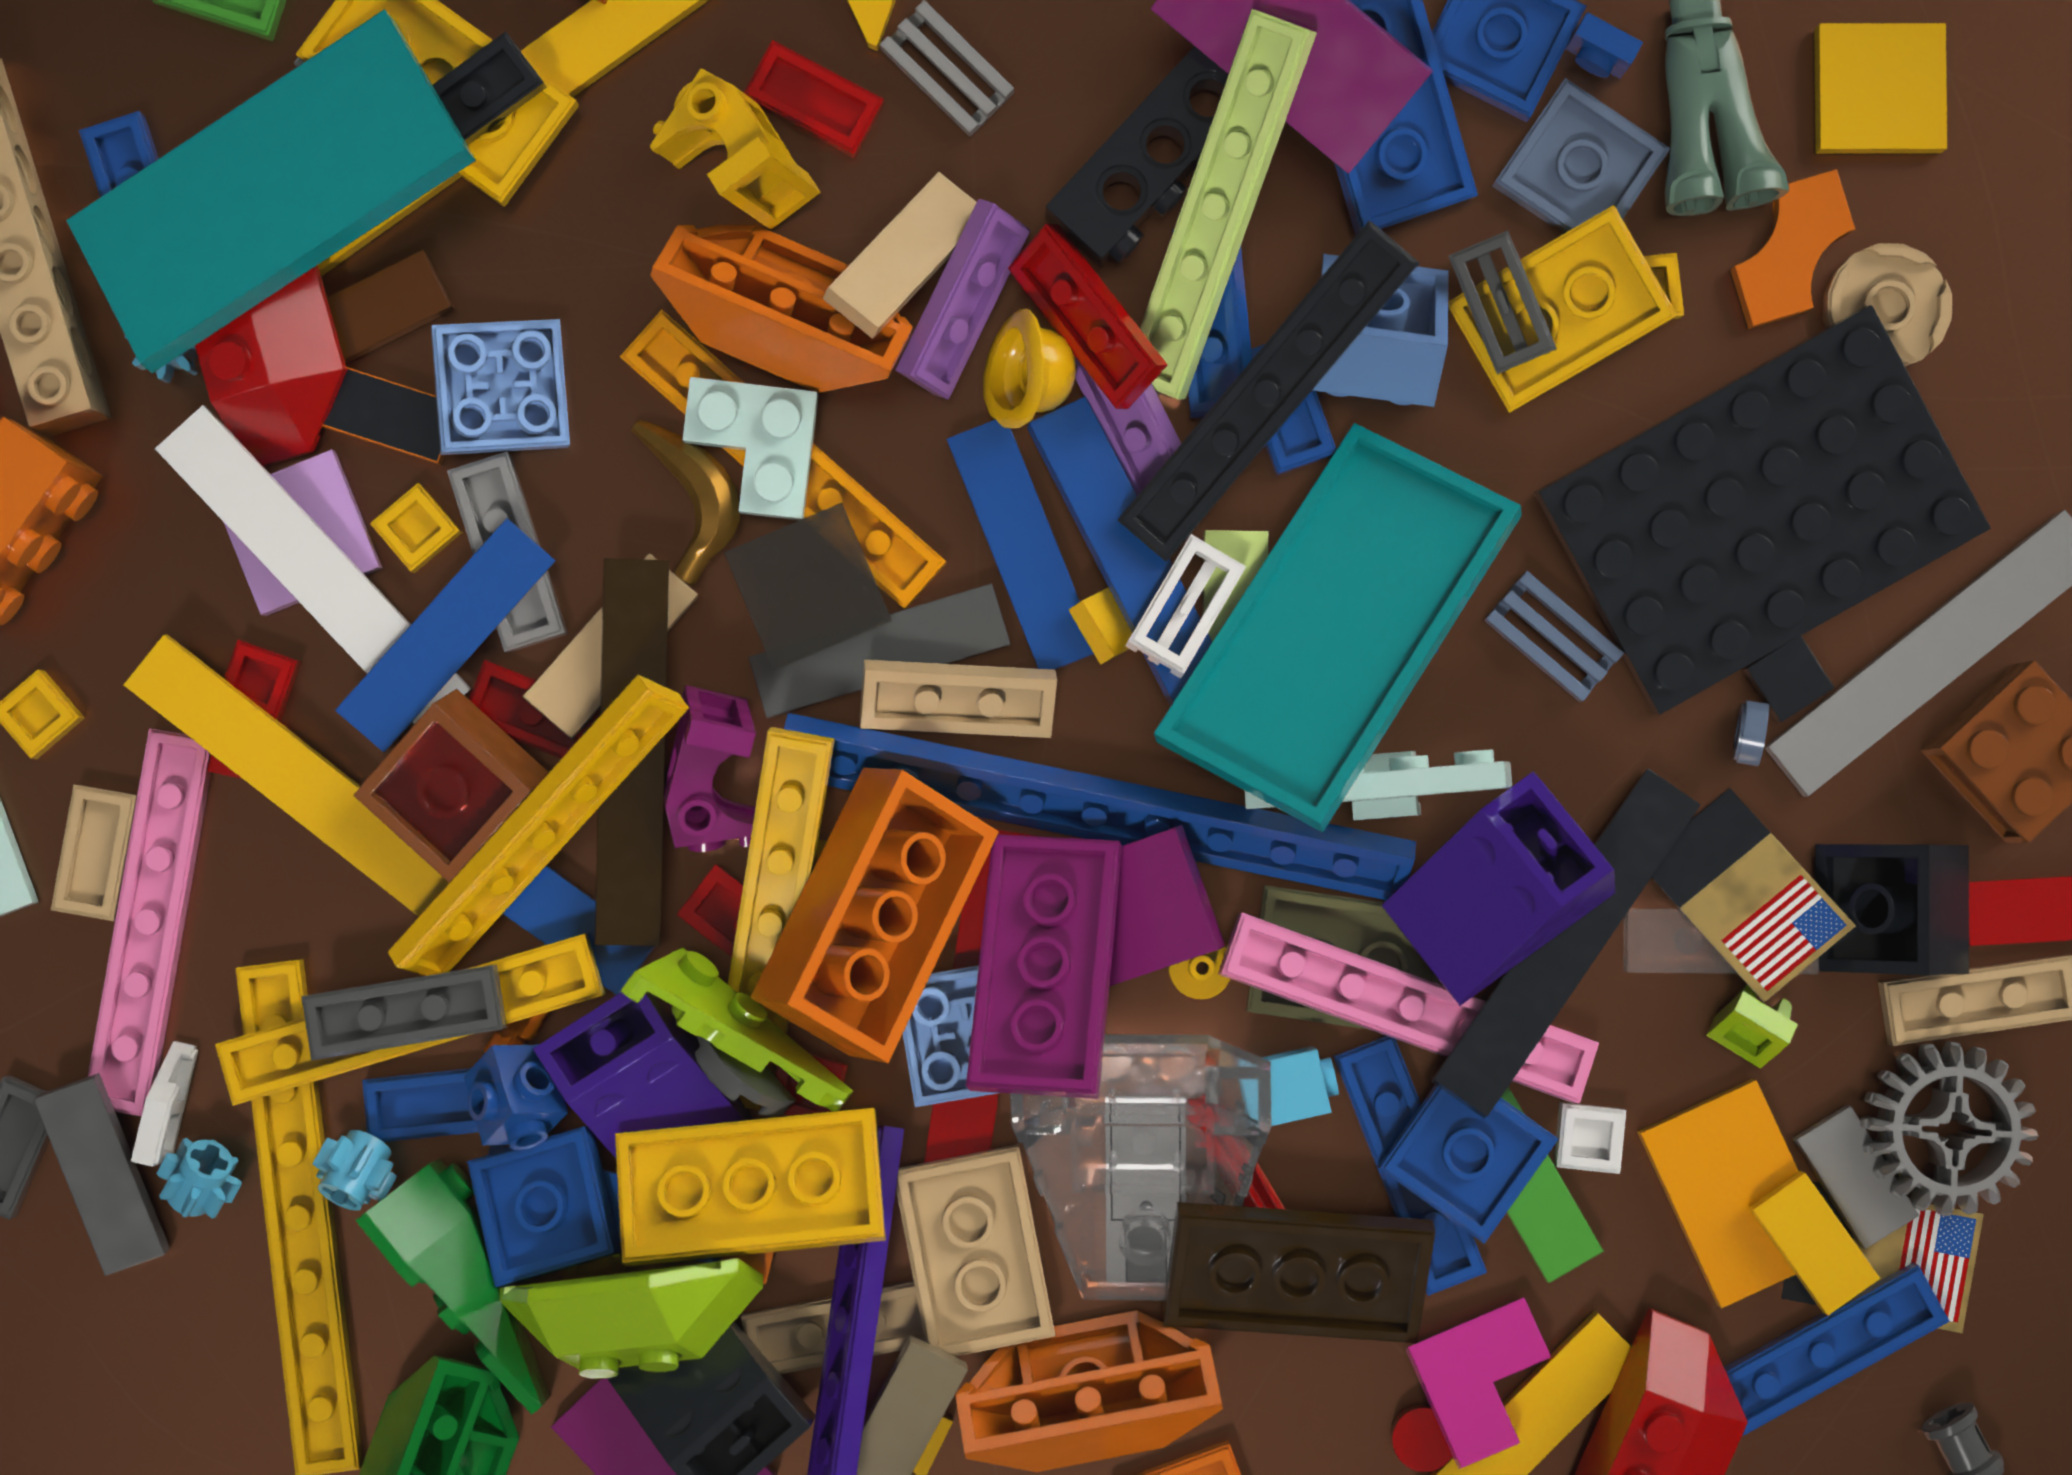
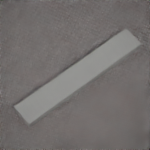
(1927, 657)

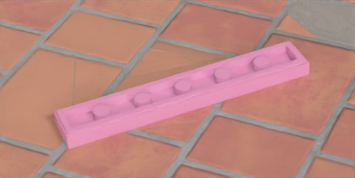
(150, 918)
(1388, 1001)

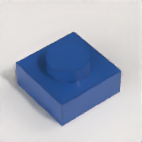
(1602, 47)

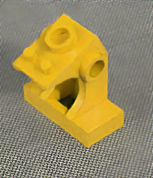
(758, 168)

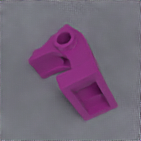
(705, 737)

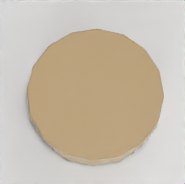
(1902, 289)

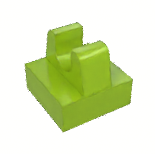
(1753, 1027)

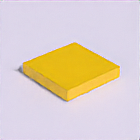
(1880, 88)

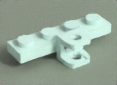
(1394, 781)

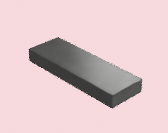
(404, 1012)
(101, 1174)

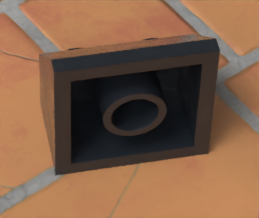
(1904, 904)

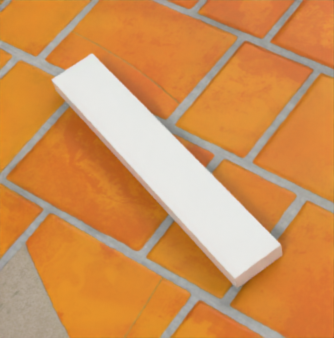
(288, 541)

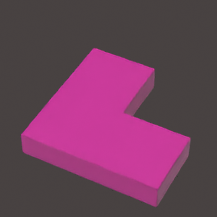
(1460, 1374)

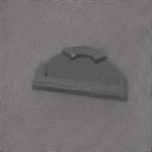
(738, 1079)

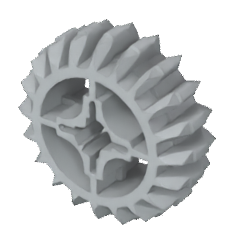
(1949, 1104)

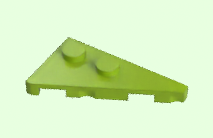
(732, 1022)

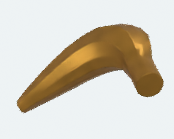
(709, 489)

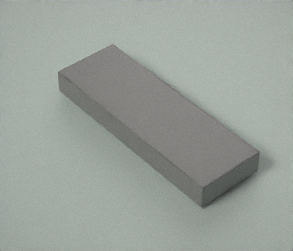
(486, 496)

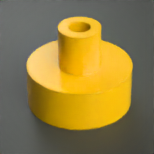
(1196, 984)

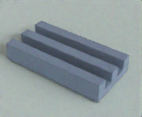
(1595, 671)

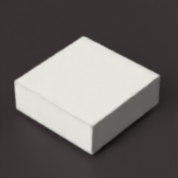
(1589, 1138)

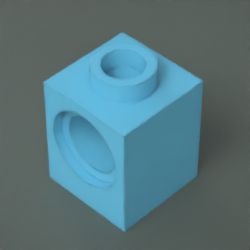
(1300, 1085)

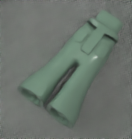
(1704, 77)

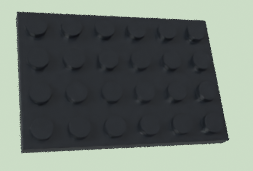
(1762, 510)

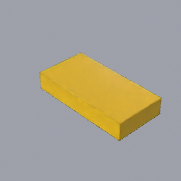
(1814, 1243)

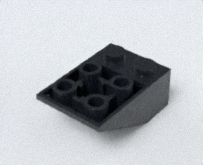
(716, 1411)

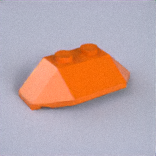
(766, 306)
(1087, 1394)

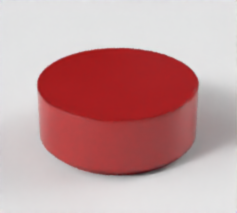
(1418, 1439)

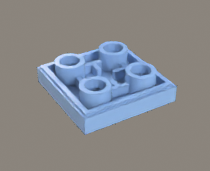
(500, 386)
(940, 1038)

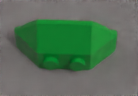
(444, 1423)

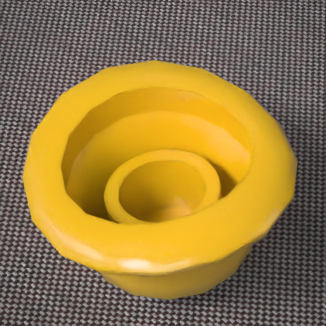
(1026, 371)

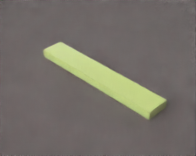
(1223, 194)

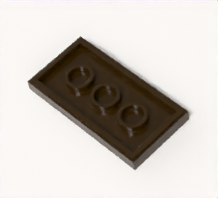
(1297, 1272)

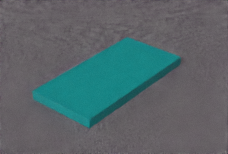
(269, 191)
(1338, 626)

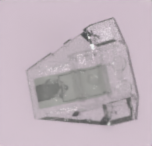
(1139, 1149)

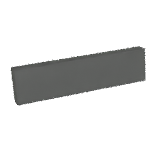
(926, 633)

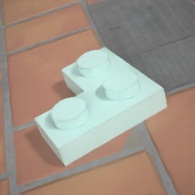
(774, 430)

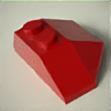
(276, 371)
(1667, 1408)

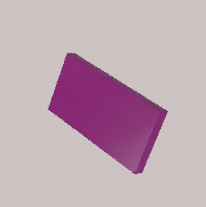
(1352, 76)
(1045, 966)

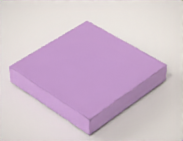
(327, 498)

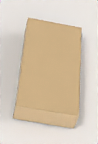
(94, 852)

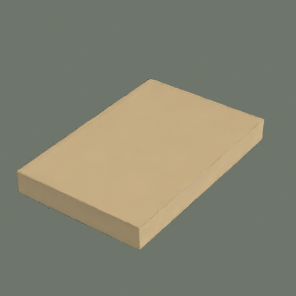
(974, 1252)

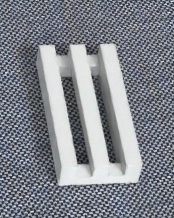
(1158, 651)

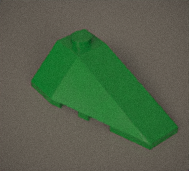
(436, 1238)

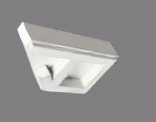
(165, 1106)

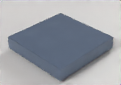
(1579, 161)

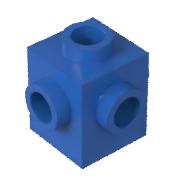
(513, 1097)

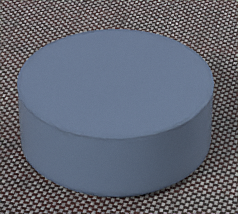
(1750, 733)

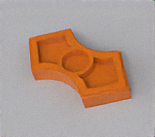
(1780, 274)

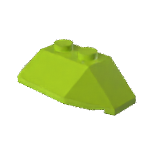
(635, 1316)

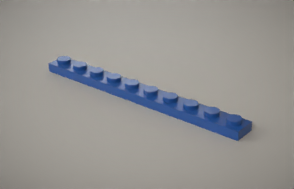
(1124, 811)

